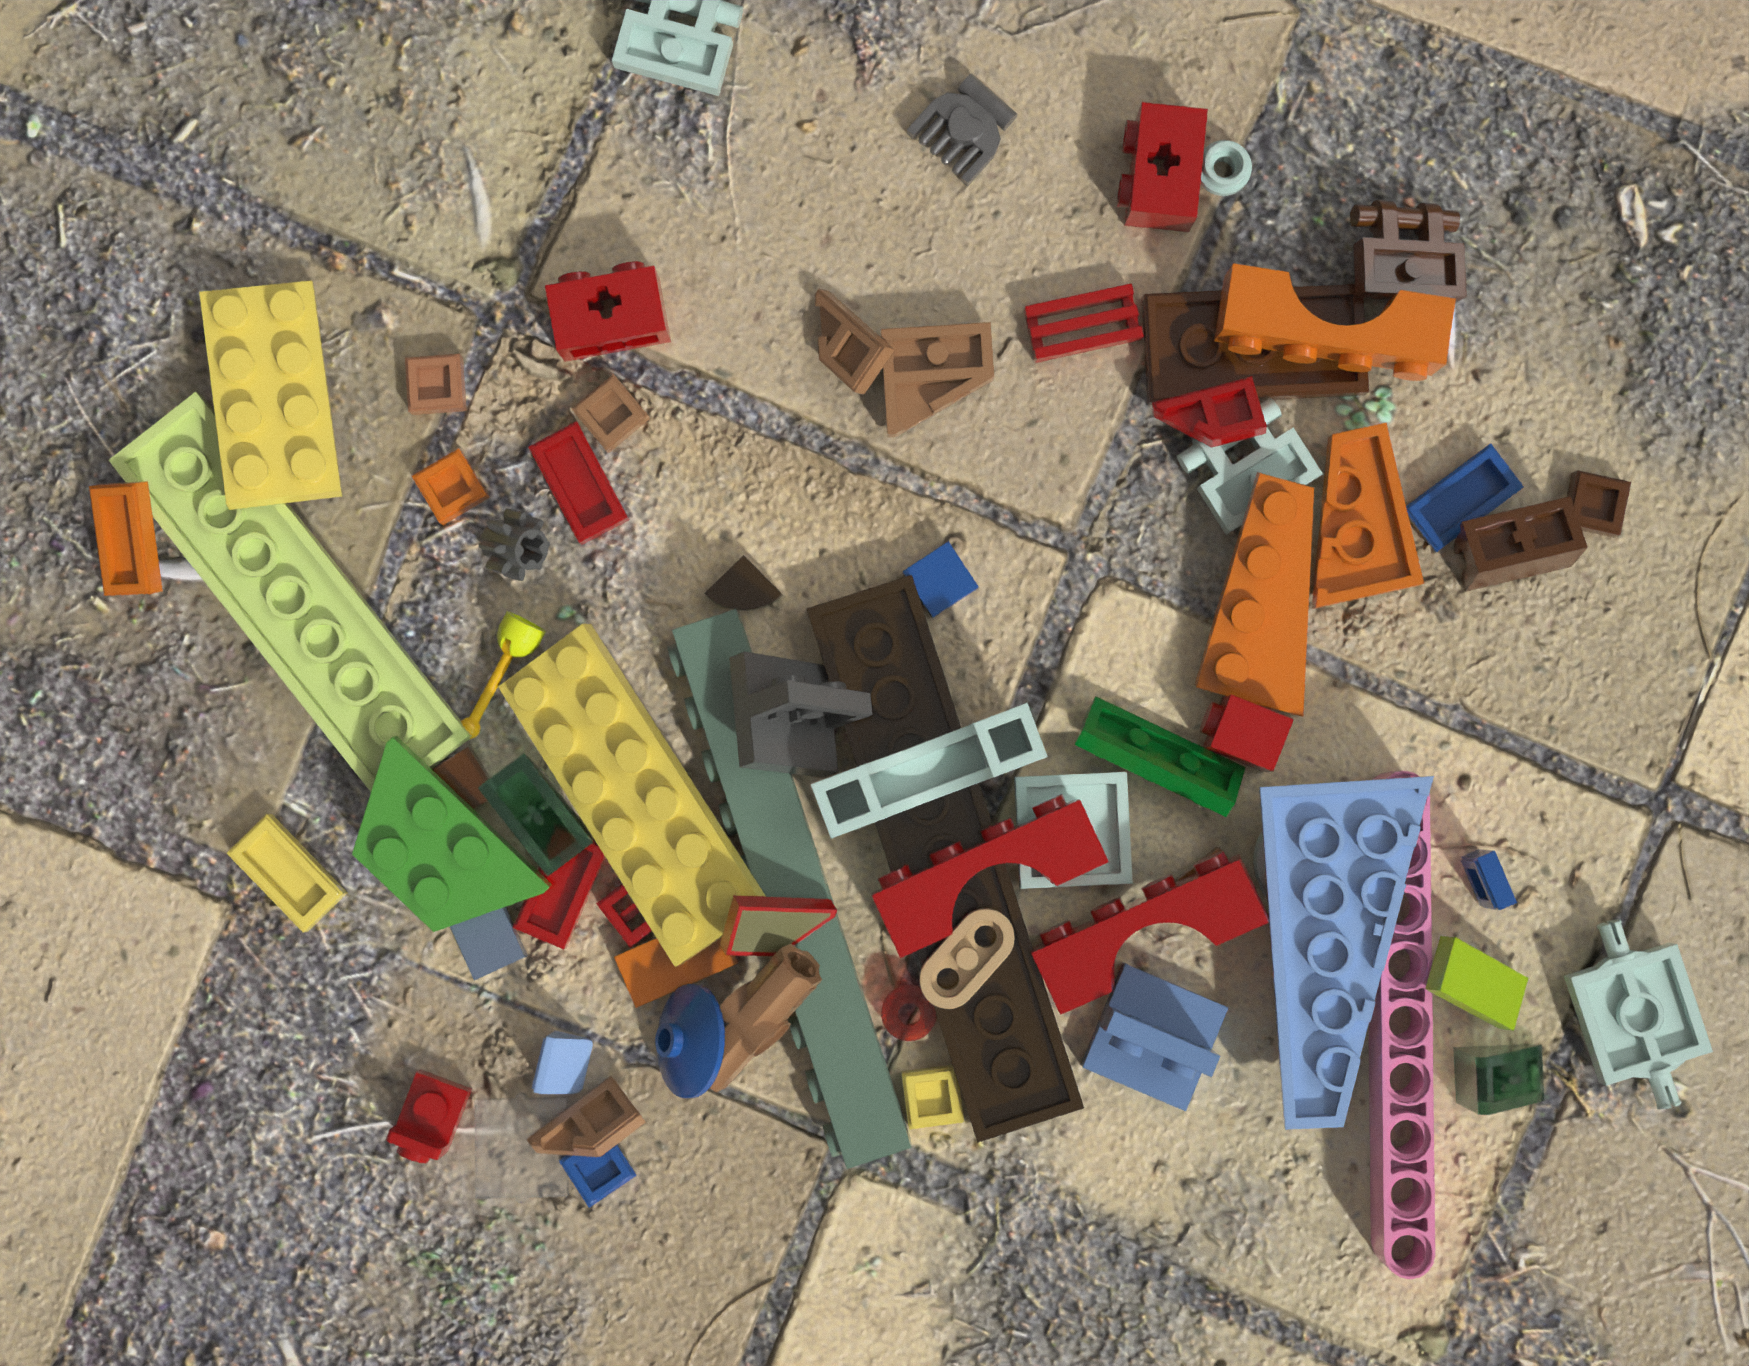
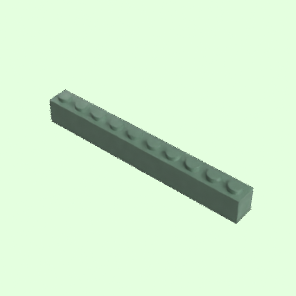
(785, 863)

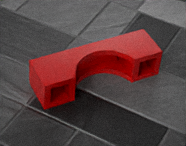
(1213, 901)
(921, 904)

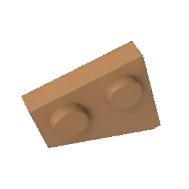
(933, 370)

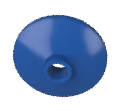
(690, 1041)

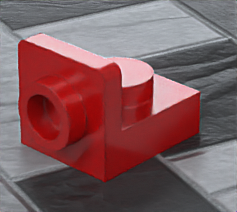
(429, 1117)

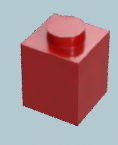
(1245, 732)

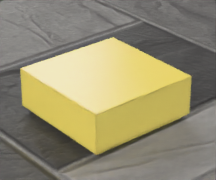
(932, 1097)

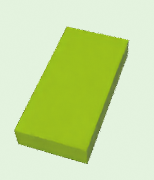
(1476, 983)

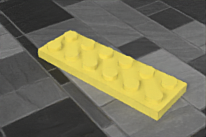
(630, 792)

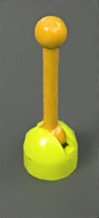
(517, 639)

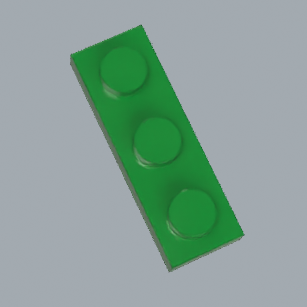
(1160, 756)

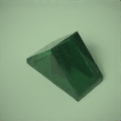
(536, 813)
(1498, 1077)

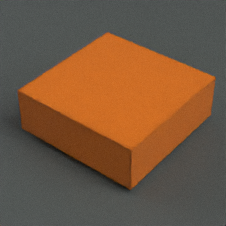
(450, 486)

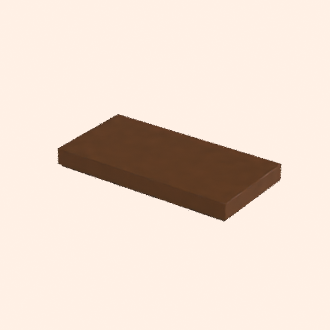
(1186, 358)

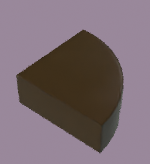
(743, 588)

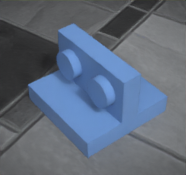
(1155, 1037)

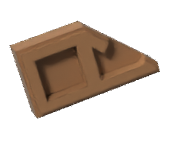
(849, 344)
(590, 1124)

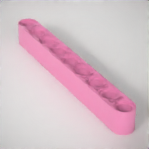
(1416, 1100)

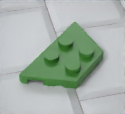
(437, 847)

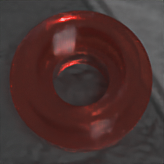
(891, 1005)

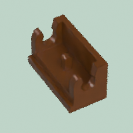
(1520, 543)

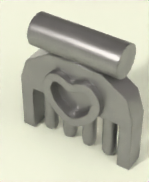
(970, 125)

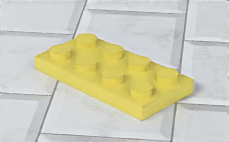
(270, 394)

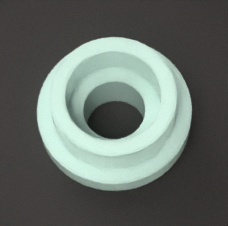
(1236, 157)

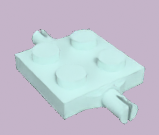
(1638, 1014)

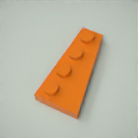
(1263, 609)

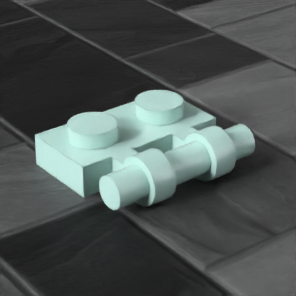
(677, 51)
(1232, 484)

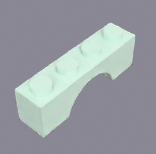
(929, 770)

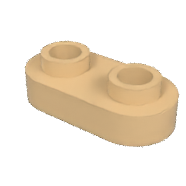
(967, 958)

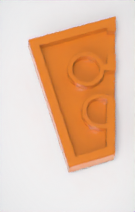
(1363, 521)

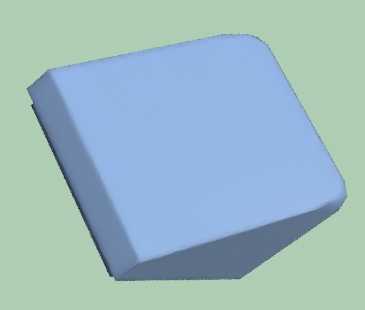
(562, 1064)

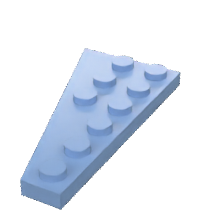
(1333, 903)

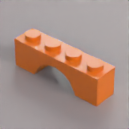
(1264, 313)

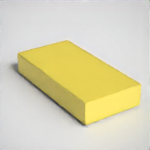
(287, 872)

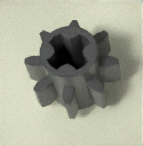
(514, 544)

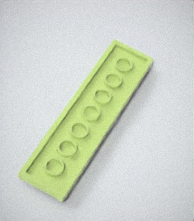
(289, 599)

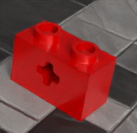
(1177, 138)
(636, 321)

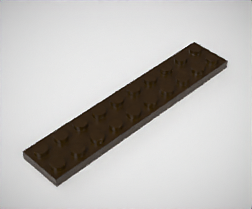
(1006, 1033)

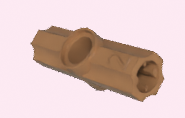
(759, 1009)

